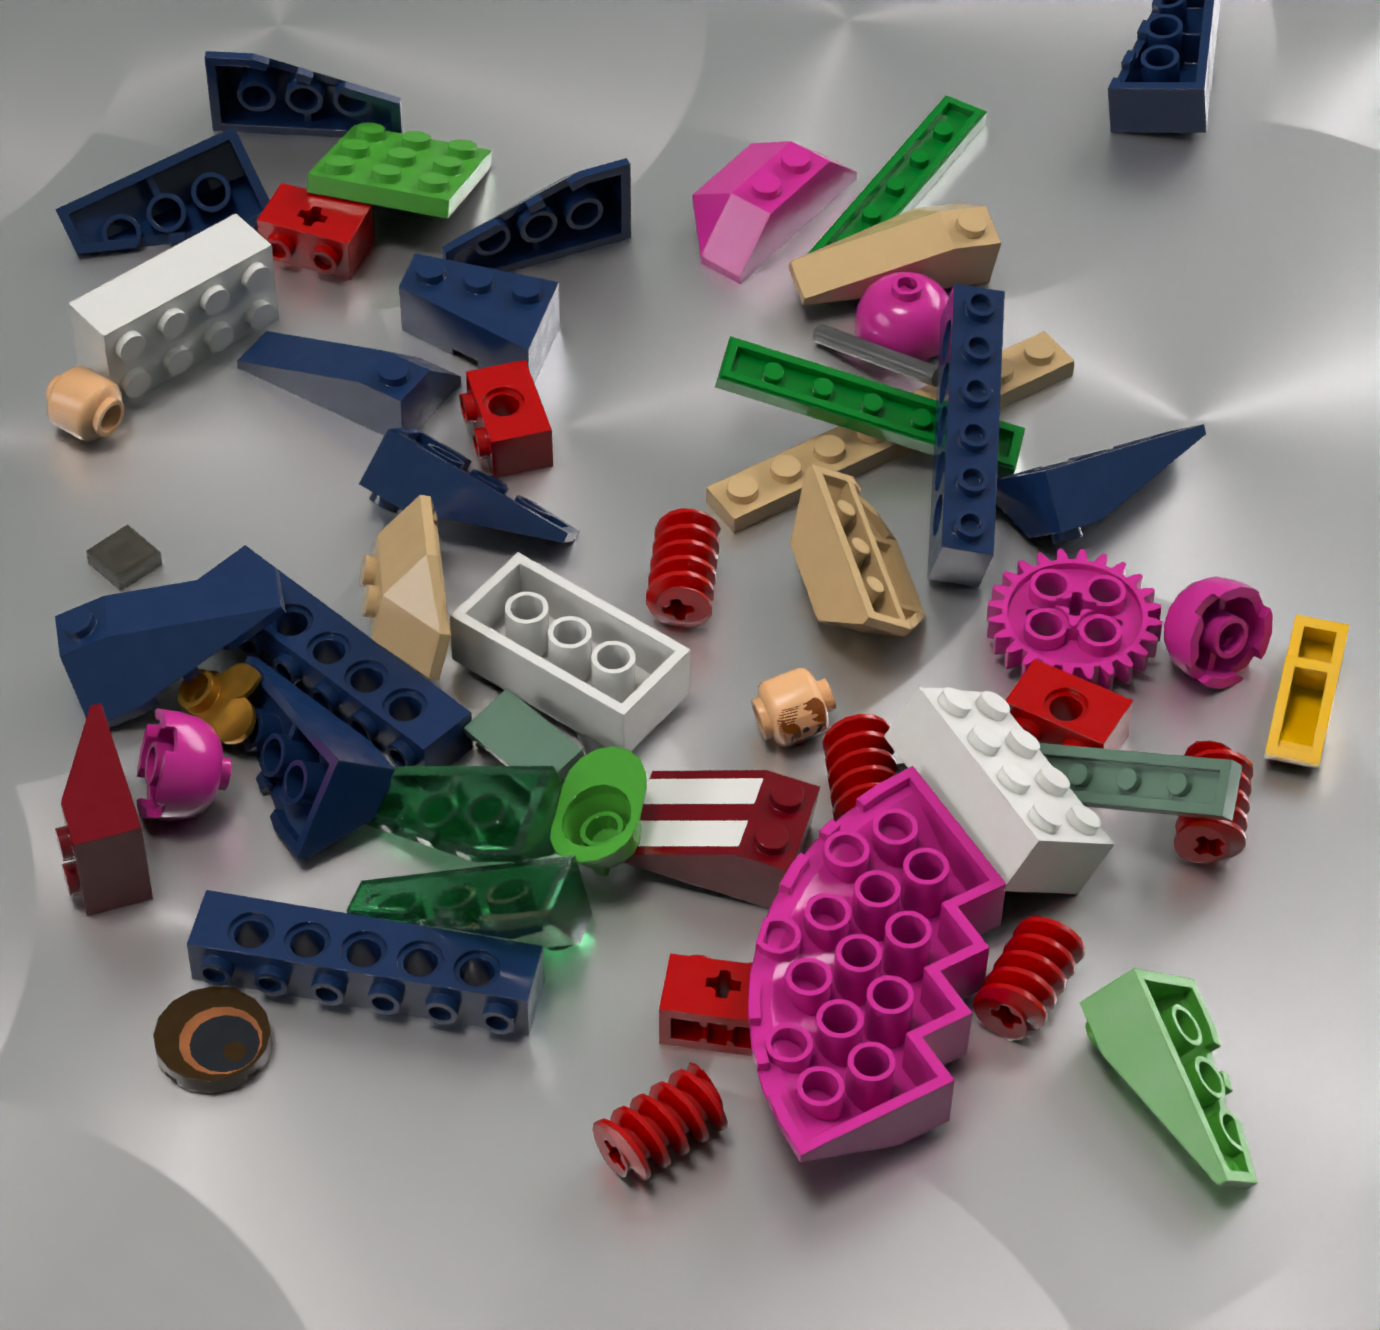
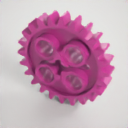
(1075, 618)

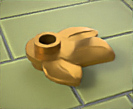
(223, 700)

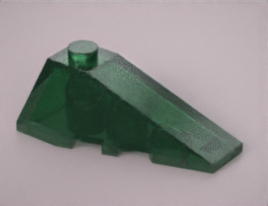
(474, 810)
(514, 901)

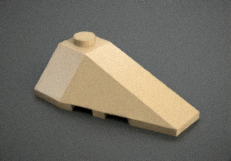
(939, 241)

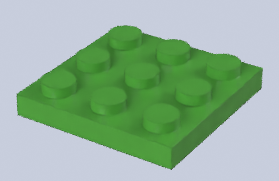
(400, 170)

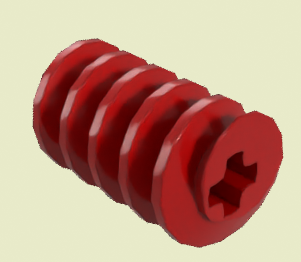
(683, 568)
(856, 759)
(1212, 839)
(1028, 977)
(660, 1121)

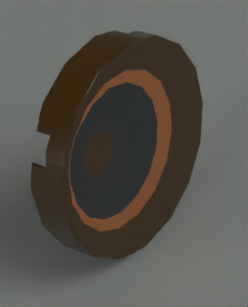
(212, 1039)

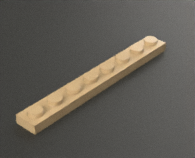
(778, 481)

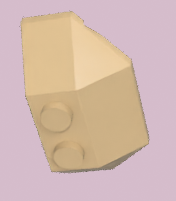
(851, 559)
(408, 589)

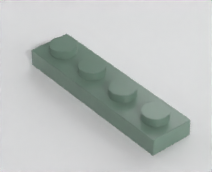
(1148, 781)

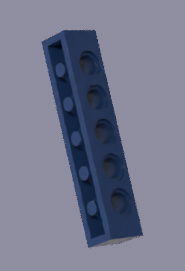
(966, 436)
(355, 676)
(366, 962)

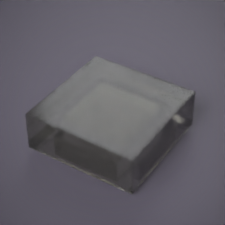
(124, 557)

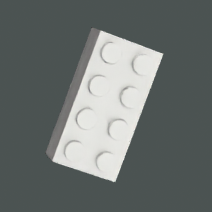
(177, 308)
(570, 654)
(1000, 789)

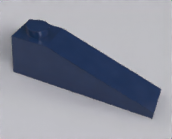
(558, 221)

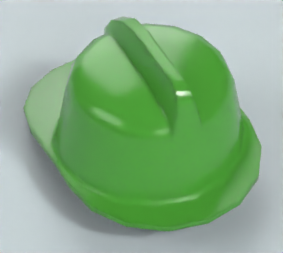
(601, 809)

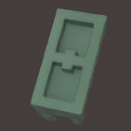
(522, 736)

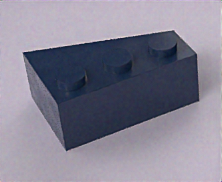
(480, 311)

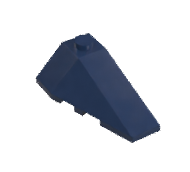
(285, 99)
(169, 199)
(355, 382)
(418, 464)
(1088, 486)
(144, 640)
(312, 765)

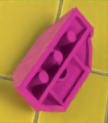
(762, 204)

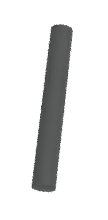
(876, 354)

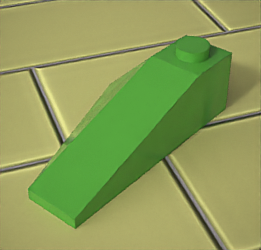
(1162, 1046)

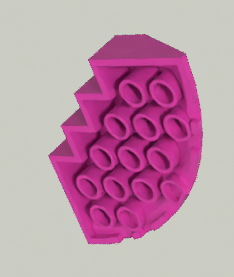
(870, 971)

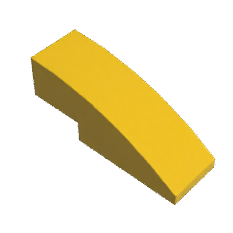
(1307, 691)

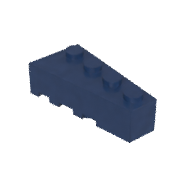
(1168, 71)

